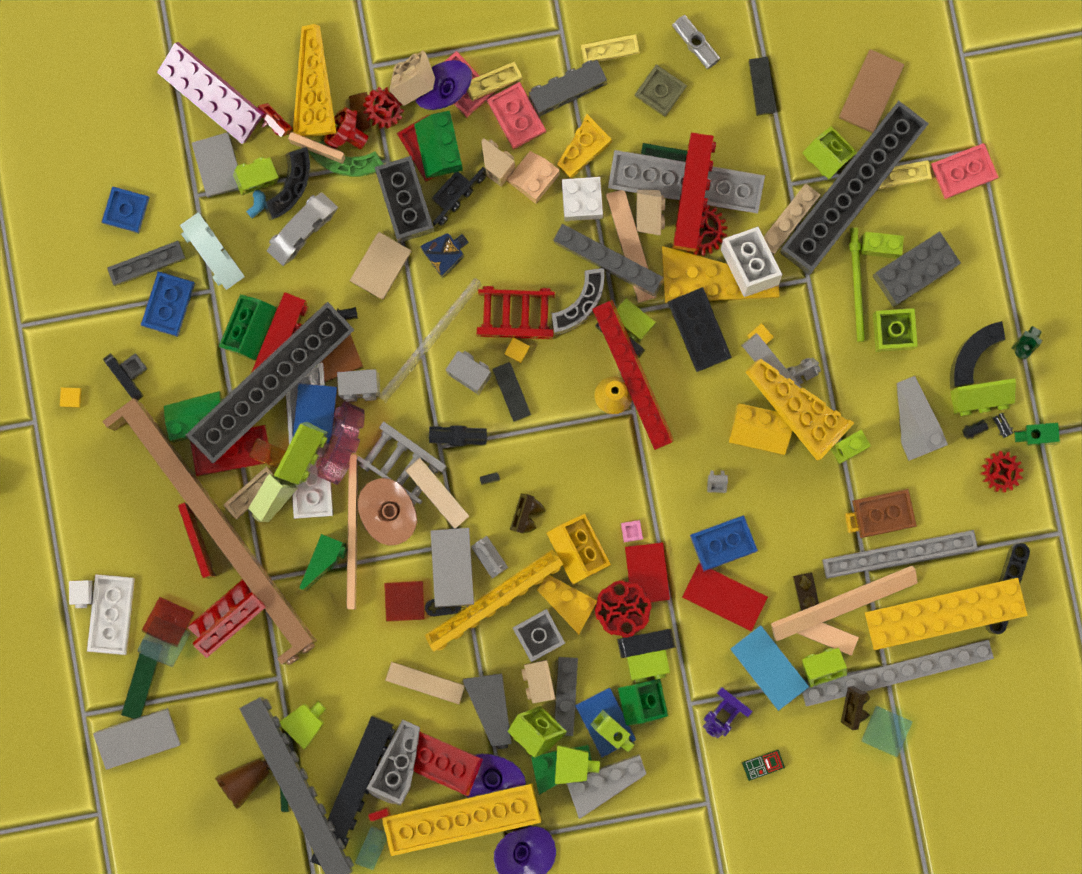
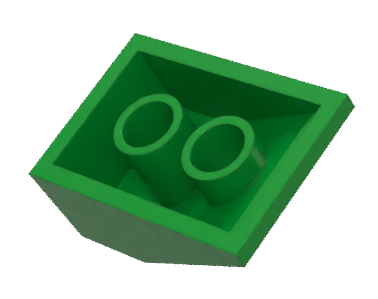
(325, 557)

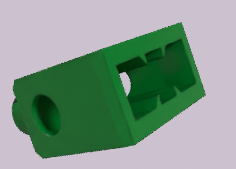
(1047, 433)

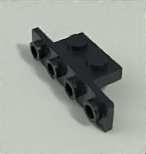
(453, 192)

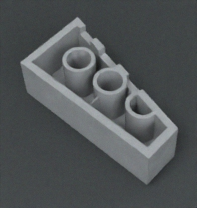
(605, 784)

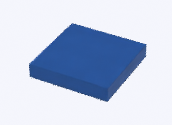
(125, 209)

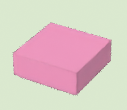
(631, 531)

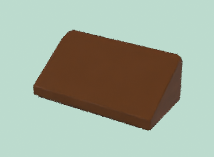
(356, 103)

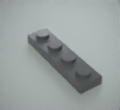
(146, 263)
(566, 693)

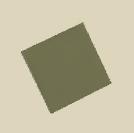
(660, 90)

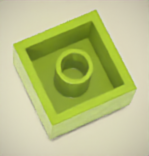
(895, 330)

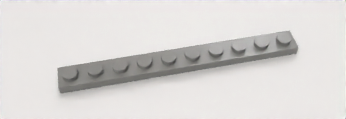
(900, 672)

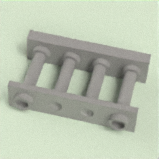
(402, 445)

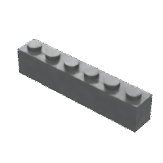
(609, 260)

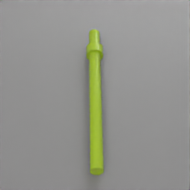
(855, 247)

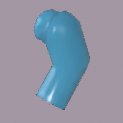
(259, 198)

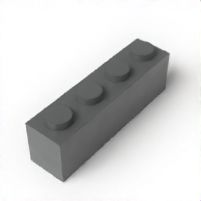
(568, 87)

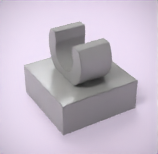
(717, 483)

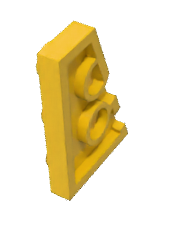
(585, 146)
(567, 601)

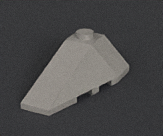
(917, 421)
(394, 774)

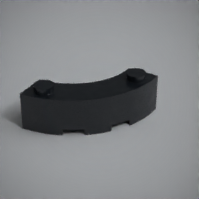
(294, 185)
(969, 352)

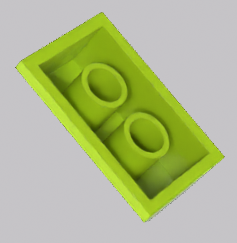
(983, 397)
(301, 453)

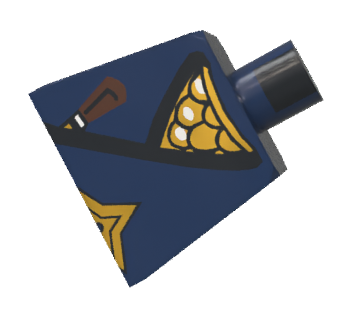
(445, 252)

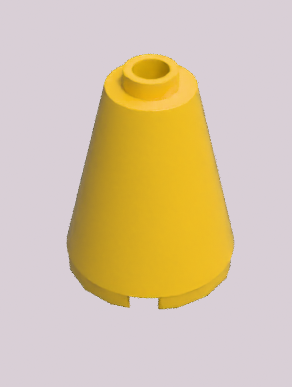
(611, 402)

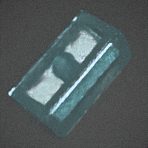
(371, 848)

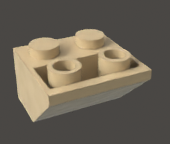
(412, 78)
(498, 164)
(649, 211)

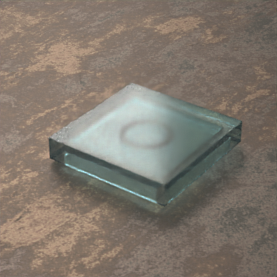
(161, 650)
(886, 731)

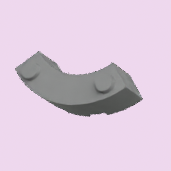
(308, 220)
(582, 308)

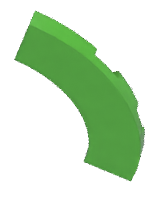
(352, 166)

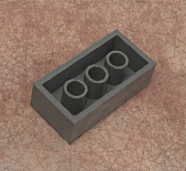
(404, 199)
(916, 269)

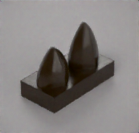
(526, 505)
(805, 590)
(853, 708)

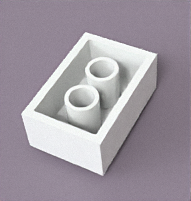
(751, 261)

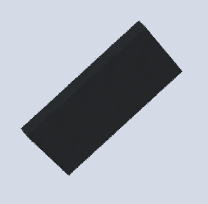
(699, 329)

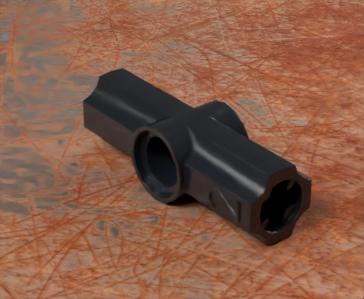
(458, 435)

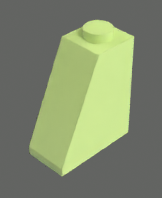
(271, 498)

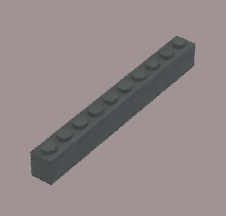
(296, 788)

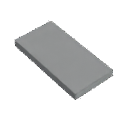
(452, 567)
(136, 738)

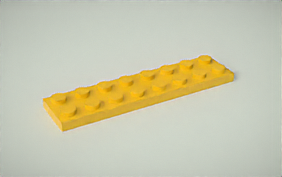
(490, 602)
(946, 614)
(461, 819)

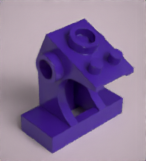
(733, 706)

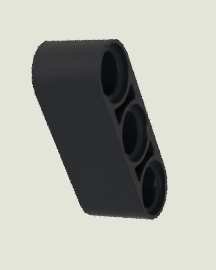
(646, 643)

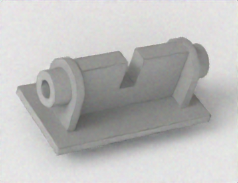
(807, 367)
(489, 557)

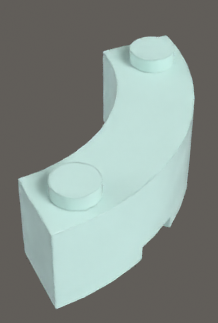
(210, 249)

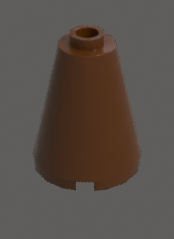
(243, 781)

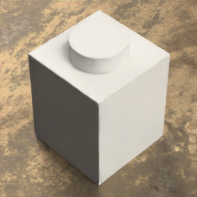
(80, 593)

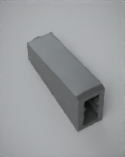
(490, 704)

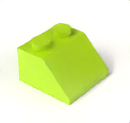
(829, 152)
(536, 731)

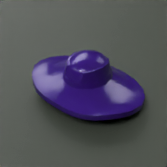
(450, 84)
(496, 775)
(525, 852)

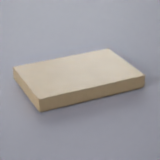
(380, 266)

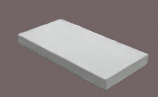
(110, 614)

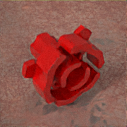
(346, 130)

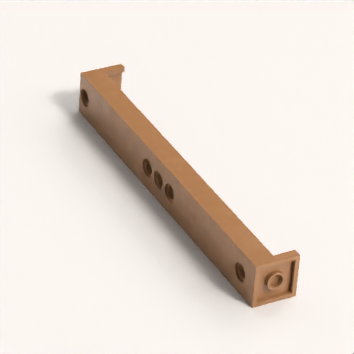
(217, 526)

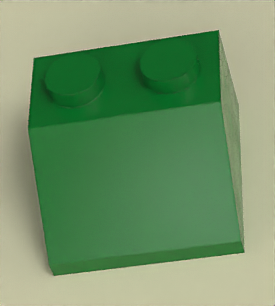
(643, 702)

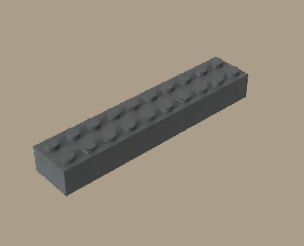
(853, 188)
(269, 382)

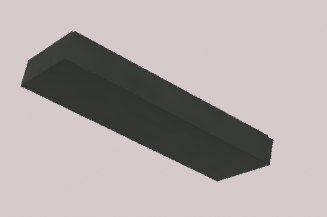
(762, 86)
(511, 391)

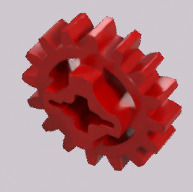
(381, 115)
(1005, 478)

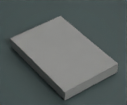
(216, 164)

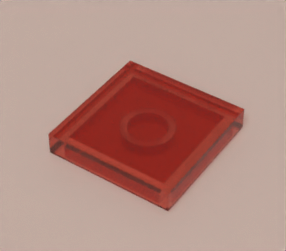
(404, 601)
(168, 622)

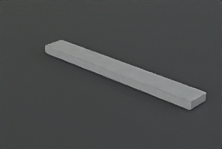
(899, 554)

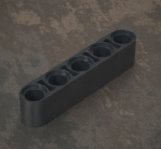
(1020, 563)

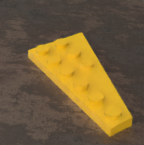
(313, 100)
(689, 272)
(804, 413)

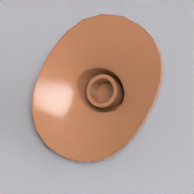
(387, 511)

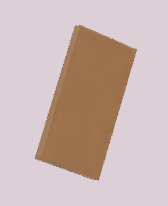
(871, 91)

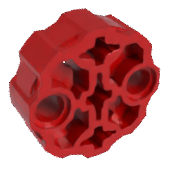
(610, 595)

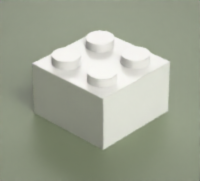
(582, 199)

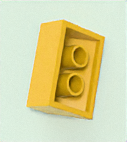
(760, 429)
(578, 548)

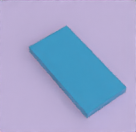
(769, 668)

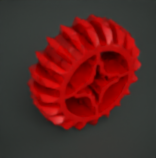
(711, 232)

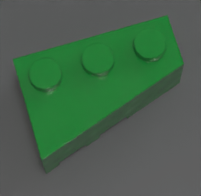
(545, 768)

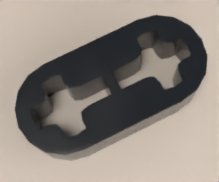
(440, 612)

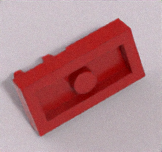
(274, 120)

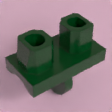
(1027, 343)

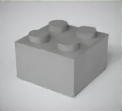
(468, 372)
(358, 384)
(538, 635)

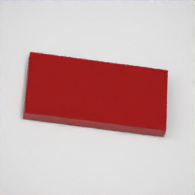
(234, 458)
(196, 541)
(725, 597)
(446, 764)

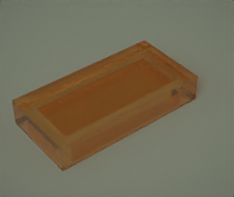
(267, 453)

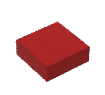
(379, 814)

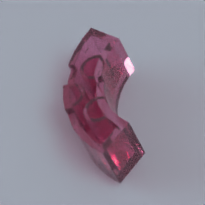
(343, 442)

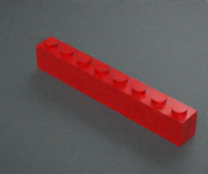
(633, 374)

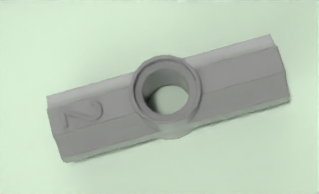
(703, 51)

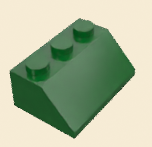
(438, 145)
(248, 327)
(184, 415)

